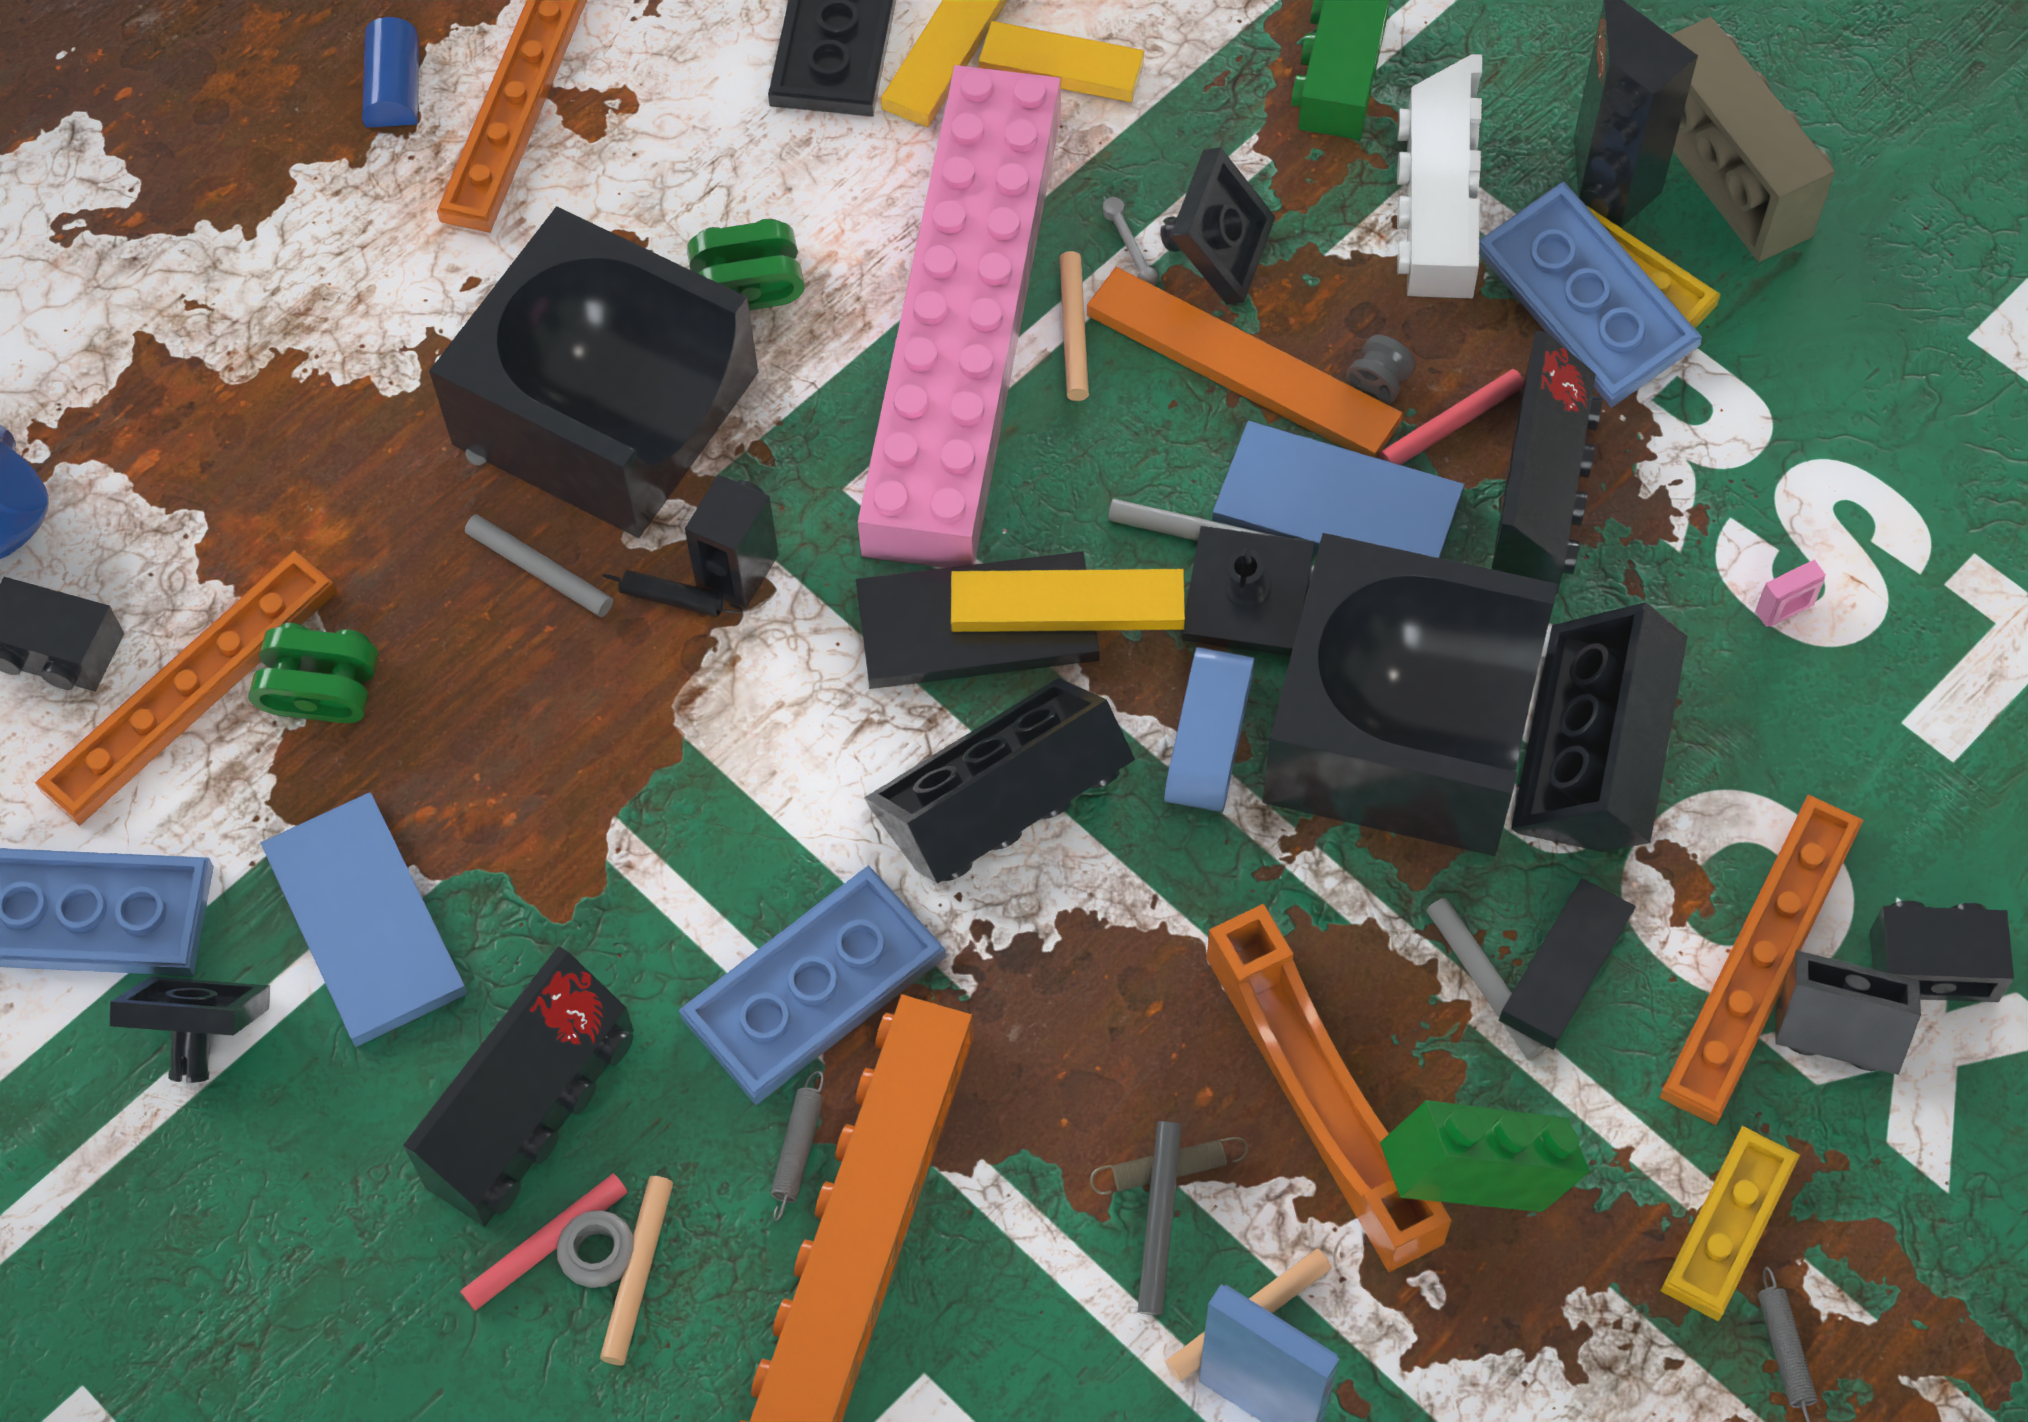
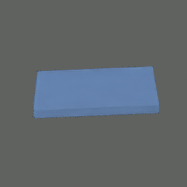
(1588, 293)
(1313, 488)
(102, 911)
(363, 919)
(812, 984)
(1264, 1362)

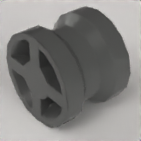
(1381, 368)

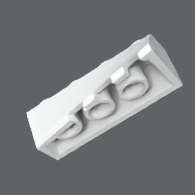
(1441, 183)

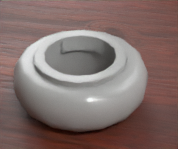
(591, 1224)

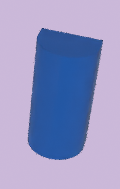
(390, 73)

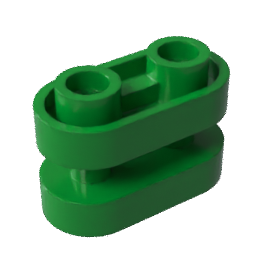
(750, 260)
(314, 674)

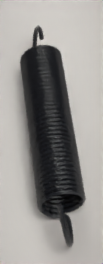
(672, 593)

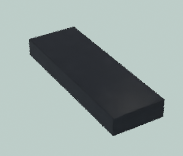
(1567, 964)

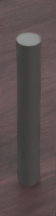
(1159, 1218)

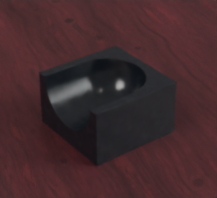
(596, 370)
(1408, 694)

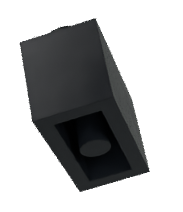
(732, 539)
(55, 635)
(1951, 951)
(1847, 1013)

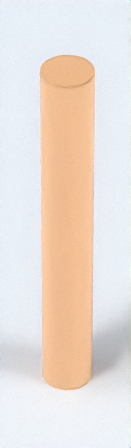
(1074, 326)
(637, 1271)
(1270, 1298)

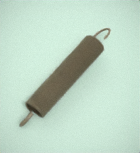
(1191, 1160)

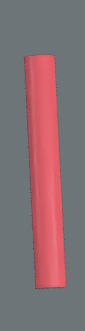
(1453, 418)
(539, 1244)

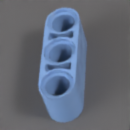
(1209, 729)

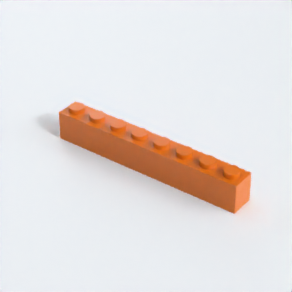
(864, 1215)

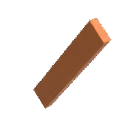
(509, 113)
(1244, 364)
(183, 689)
(1760, 960)

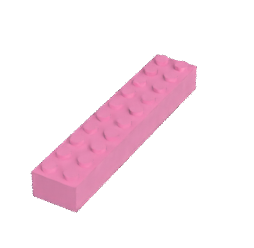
(961, 320)

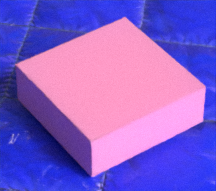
(1790, 593)

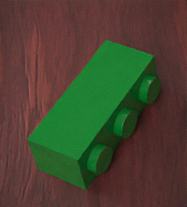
(1340, 66)
(1484, 1156)

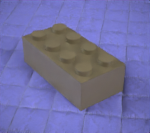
(1748, 148)

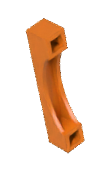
(1278, 1013)

